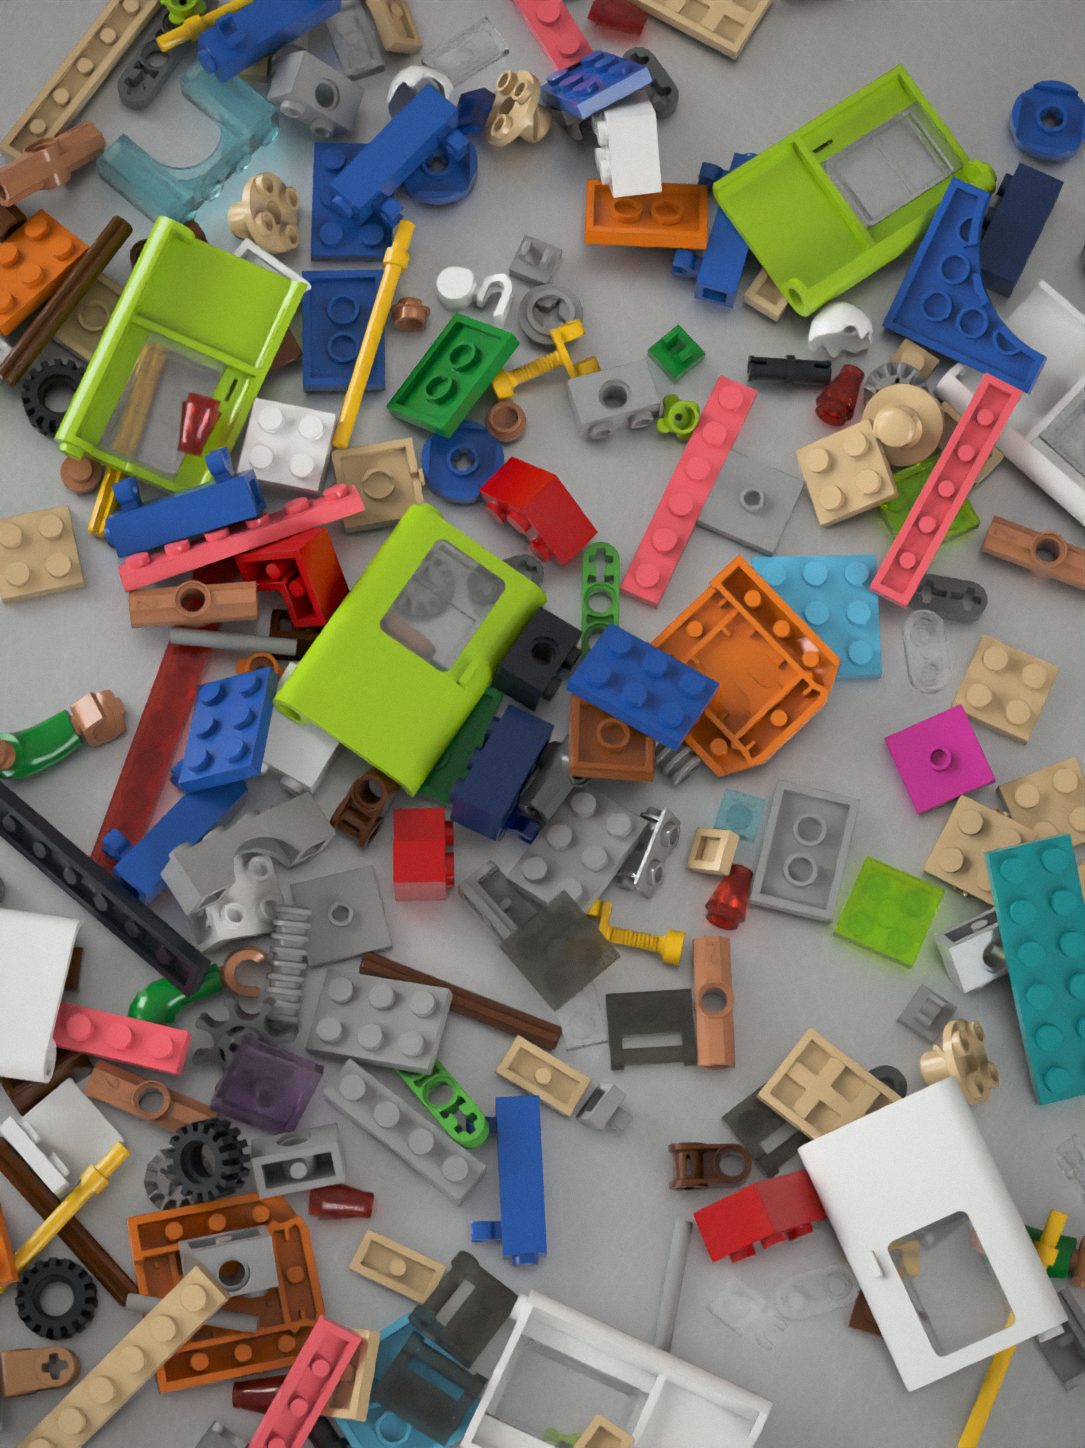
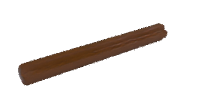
(64, 300)
(470, 1003)
(73, 1232)

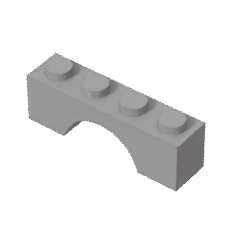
(287, 831)
(405, 1131)

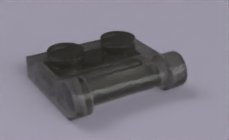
(646, 1016)
(752, 1124)
(476, 1318)
(420, 1401)

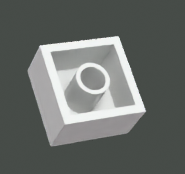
(628, 146)
(288, 449)

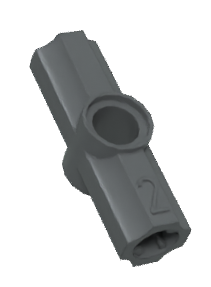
(551, 783)

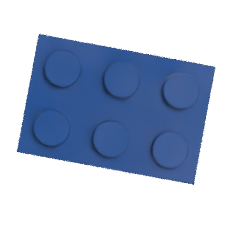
(593, 84)
(331, 234)
(334, 327)
(642, 686)
(229, 730)

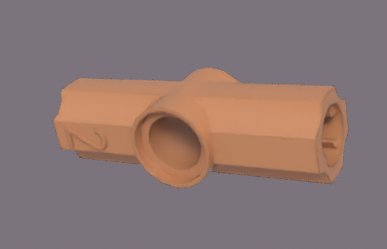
(49, 162)
(1020, 544)
(165, 605)
(713, 1029)
(125, 1090)

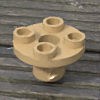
(517, 110)
(266, 214)
(906, 423)
(964, 1058)

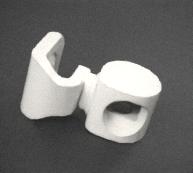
(458, 289)

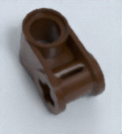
(361, 810)
(705, 1166)

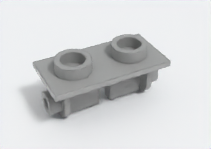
(647, 868)

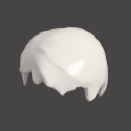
(411, 81)
(840, 328)

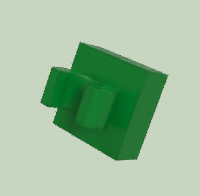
(676, 354)

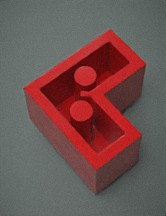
(539, 508)
(303, 571)
(419, 854)
(760, 1216)

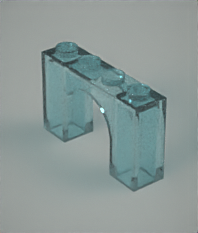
(177, 192)

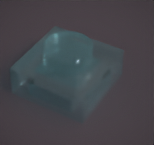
(740, 814)

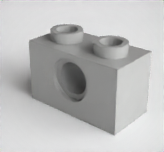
(315, 94)
(630, 383)
(964, 948)
(298, 1160)
(248, 1246)

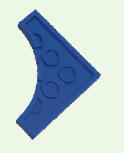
(947, 301)

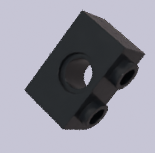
(546, 639)

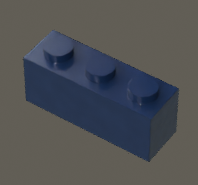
(1015, 226)
(499, 771)

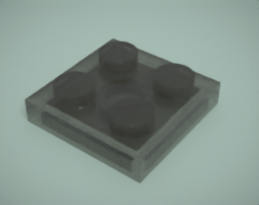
(559, 950)

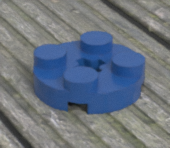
(1033, 136)
(444, 186)
(445, 478)

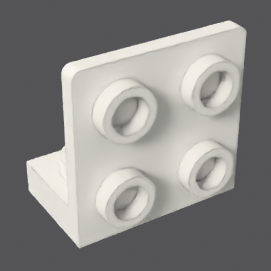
(244, 910)
(62, 1137)

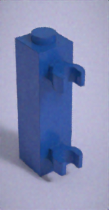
(258, 31)
(394, 155)
(726, 251)
(185, 512)
(185, 822)
(520, 1182)

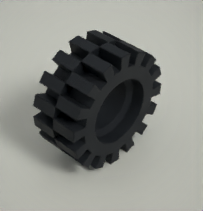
(38, 387)
(189, 1163)
(32, 1286)

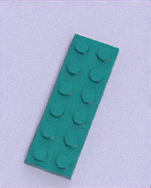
(1044, 949)

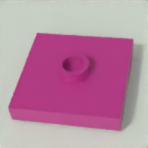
(940, 759)

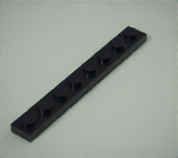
(101, 894)

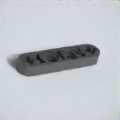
(133, 75)

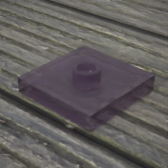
(266, 1087)

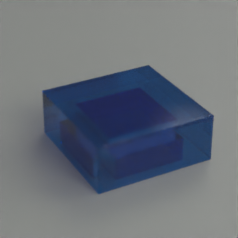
(474, 110)

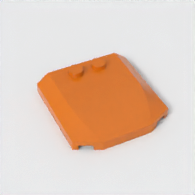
(767, 666)
(284, 1312)

